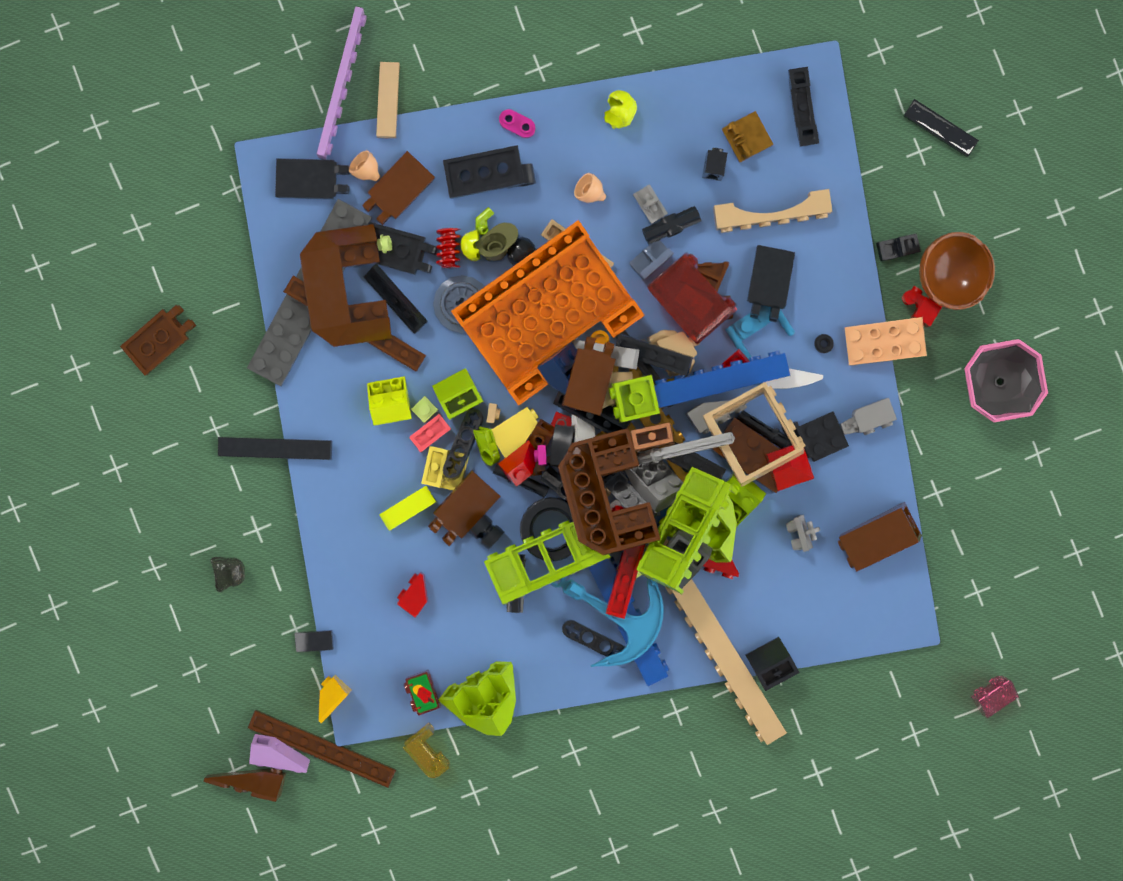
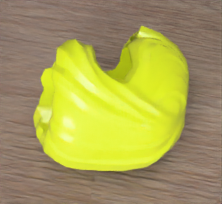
(621, 109)

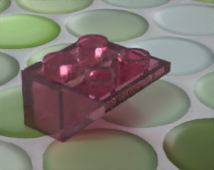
(994, 696)

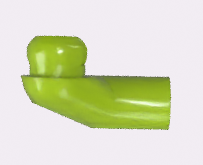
(481, 221)

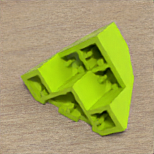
(721, 537)
(485, 699)

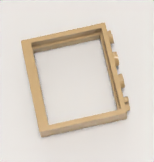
(778, 410)

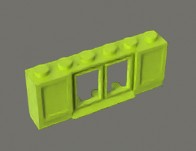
(668, 565)
(510, 575)

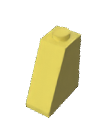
(515, 431)

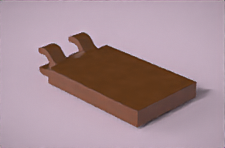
(398, 188)
(157, 339)
(590, 378)
(463, 507)

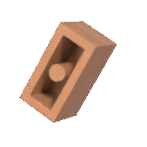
(652, 437)

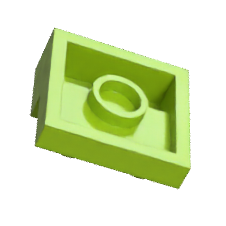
(634, 398)

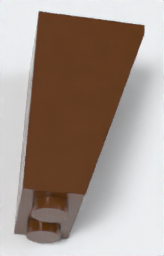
(880, 537)

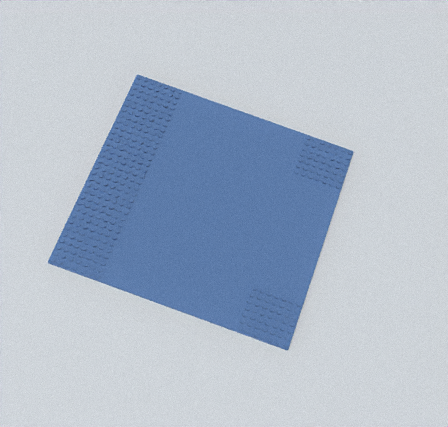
(360, 567)

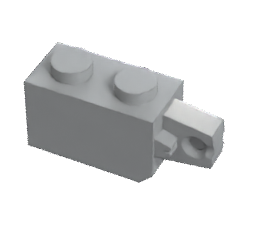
(870, 417)

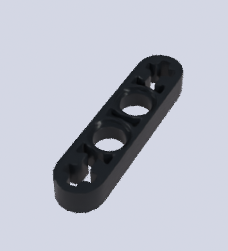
(460, 443)
(597, 638)

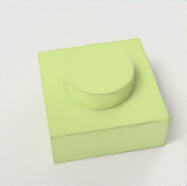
(424, 409)

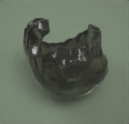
(227, 572)

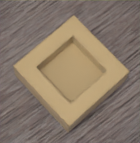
(493, 413)

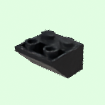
(772, 663)

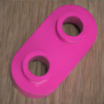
(516, 124)

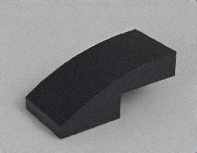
(898, 247)
(561, 442)
(314, 641)

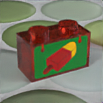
(422, 692)

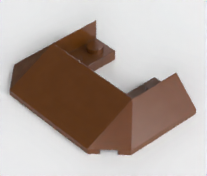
(325, 287)
(587, 498)

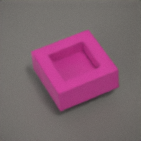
(541, 455)

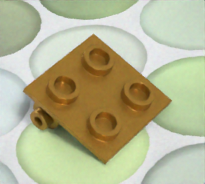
(747, 136)

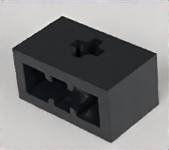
(715, 164)

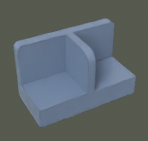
(651, 259)

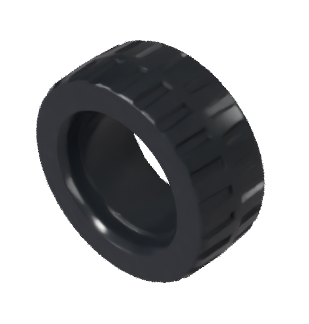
(529, 517)

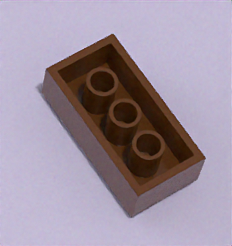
(750, 451)

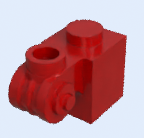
(924, 306)

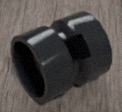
(486, 532)

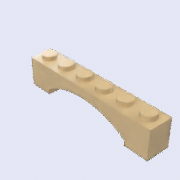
(730, 217)

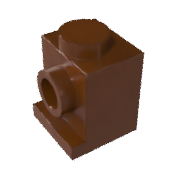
(544, 431)

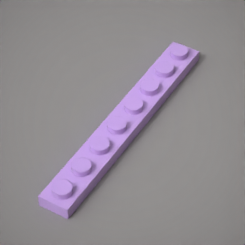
(344, 75)

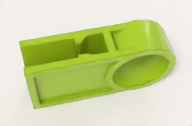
(487, 445)

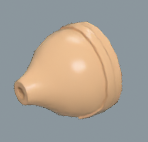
(365, 167)
(589, 189)

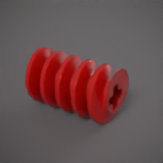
(448, 247)

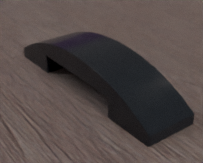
(802, 106)
(623, 491)

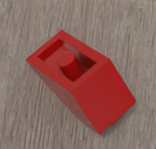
(519, 464)

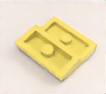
(433, 470)

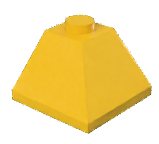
(331, 695)

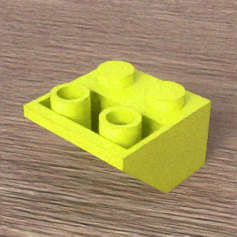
(389, 401)

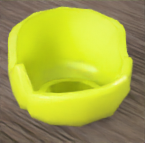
(468, 245)

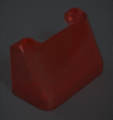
(691, 298)

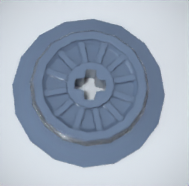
(449, 294)

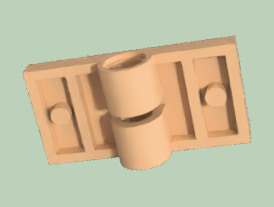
(885, 341)

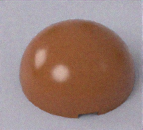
(957, 270)

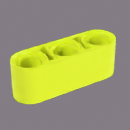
(407, 508)

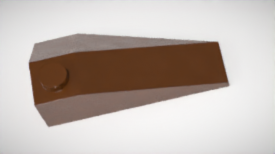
(262, 783)

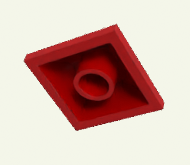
(792, 472)

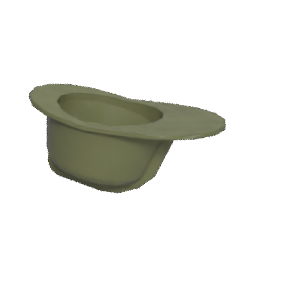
(496, 242)

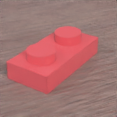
(430, 433)

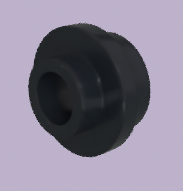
(828, 339)

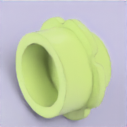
(384, 243)

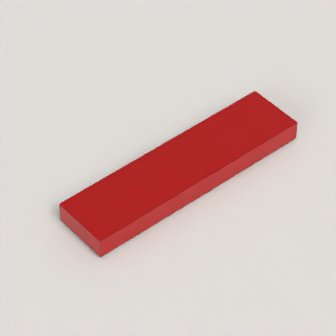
(624, 581)

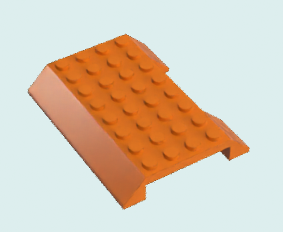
(544, 307)

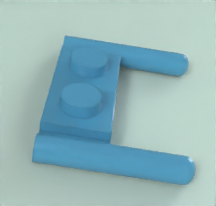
(747, 326)

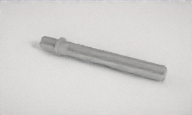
(656, 455)

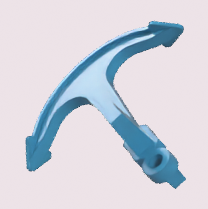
(640, 629)

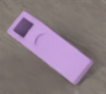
(273, 753)

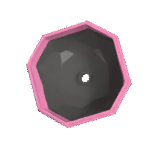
(1021, 375)

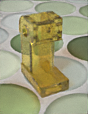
(423, 753)

